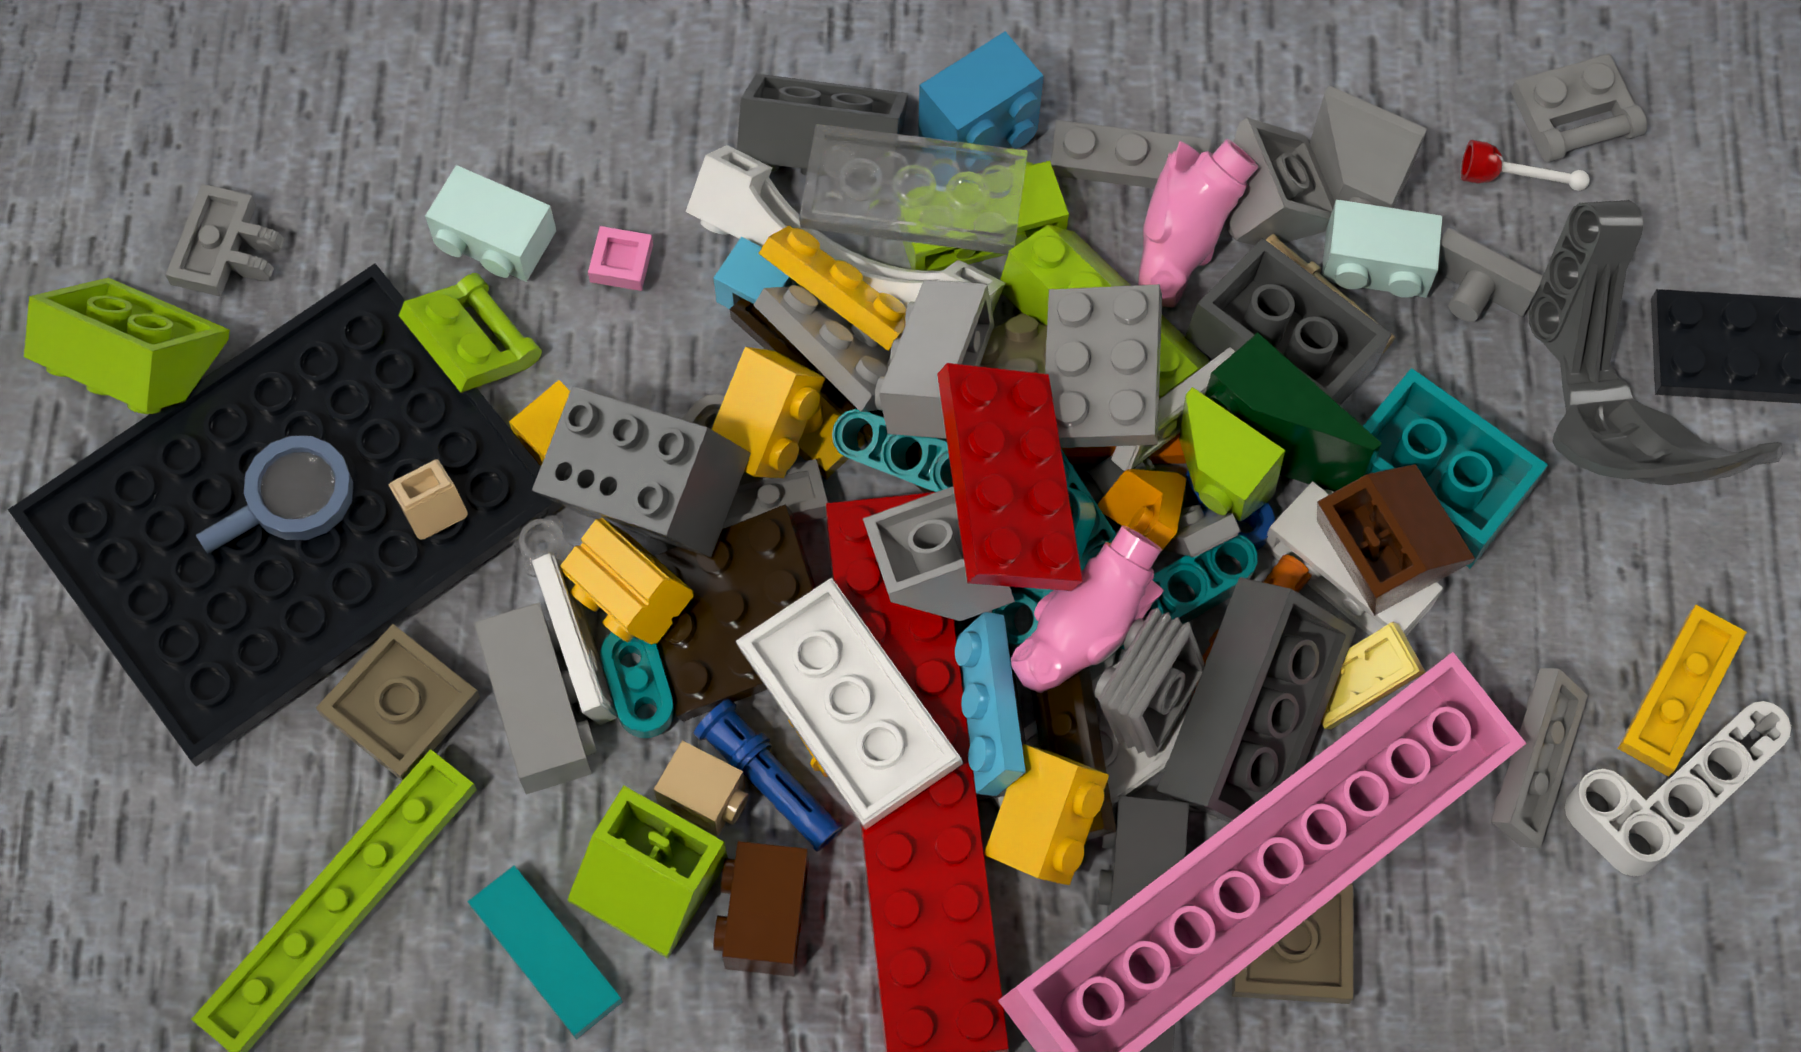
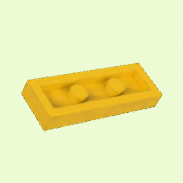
(836, 284)
(1682, 690)

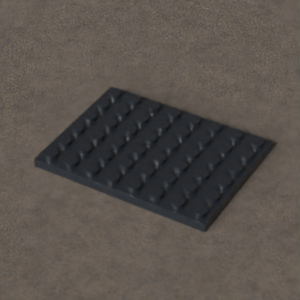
(265, 616)

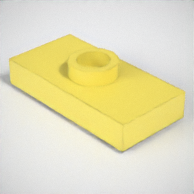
(1371, 673)

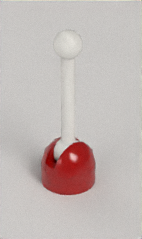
(1484, 163)

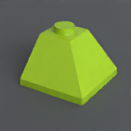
(1227, 459)

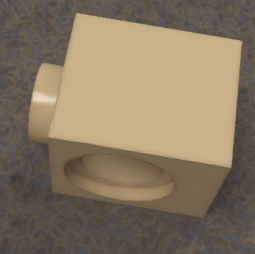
(702, 789)

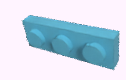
(990, 704)

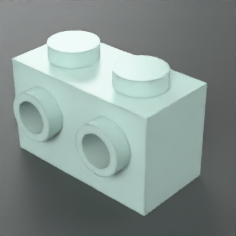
(490, 224)
(1382, 248)

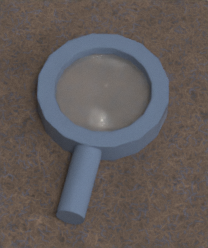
(291, 490)

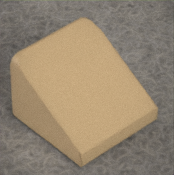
(428, 499)

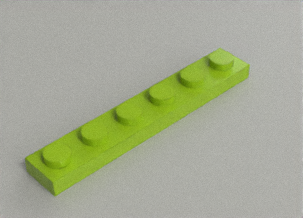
(334, 904)

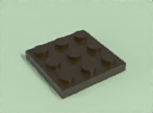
(746, 581)

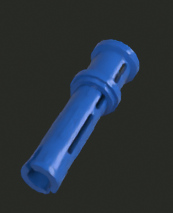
(752, 755)

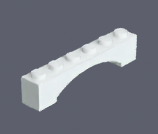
(741, 200)

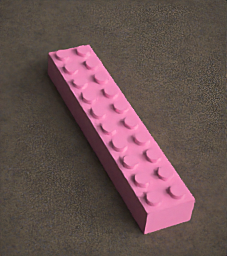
(1266, 869)

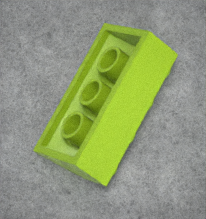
(1065, 261)

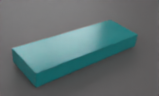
(545, 952)

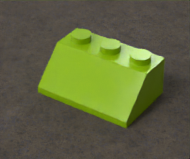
(121, 343)

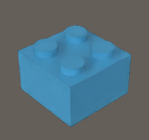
(984, 97)

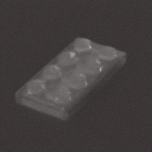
(913, 189)

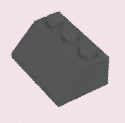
(782, 114)

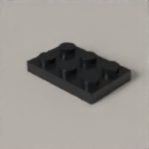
(1726, 346)

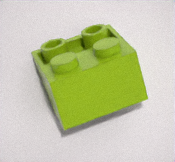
(647, 871)

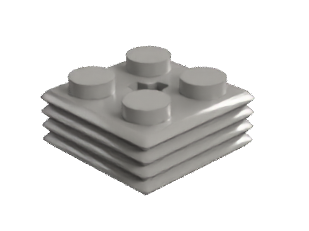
(1150, 681)

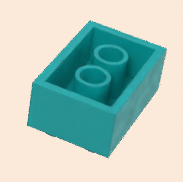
(1464, 458)

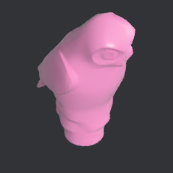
(1189, 214)
(1094, 618)

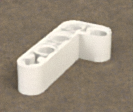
(1691, 784)

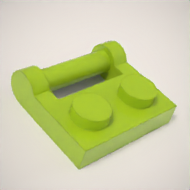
(459, 342)

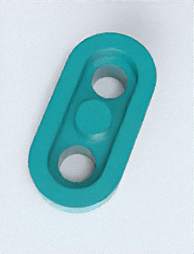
(637, 686)

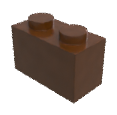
(764, 908)

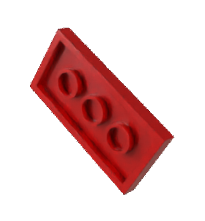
(1008, 478)

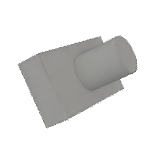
(1484, 277)

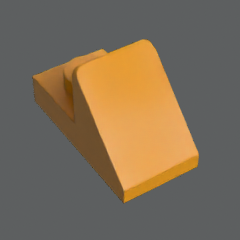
(1146, 503)

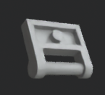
(1575, 94)

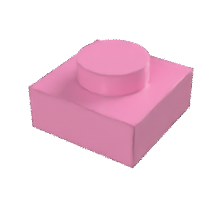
(620, 258)

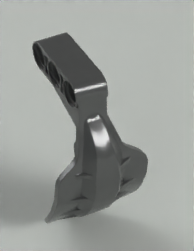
(1577, 322)

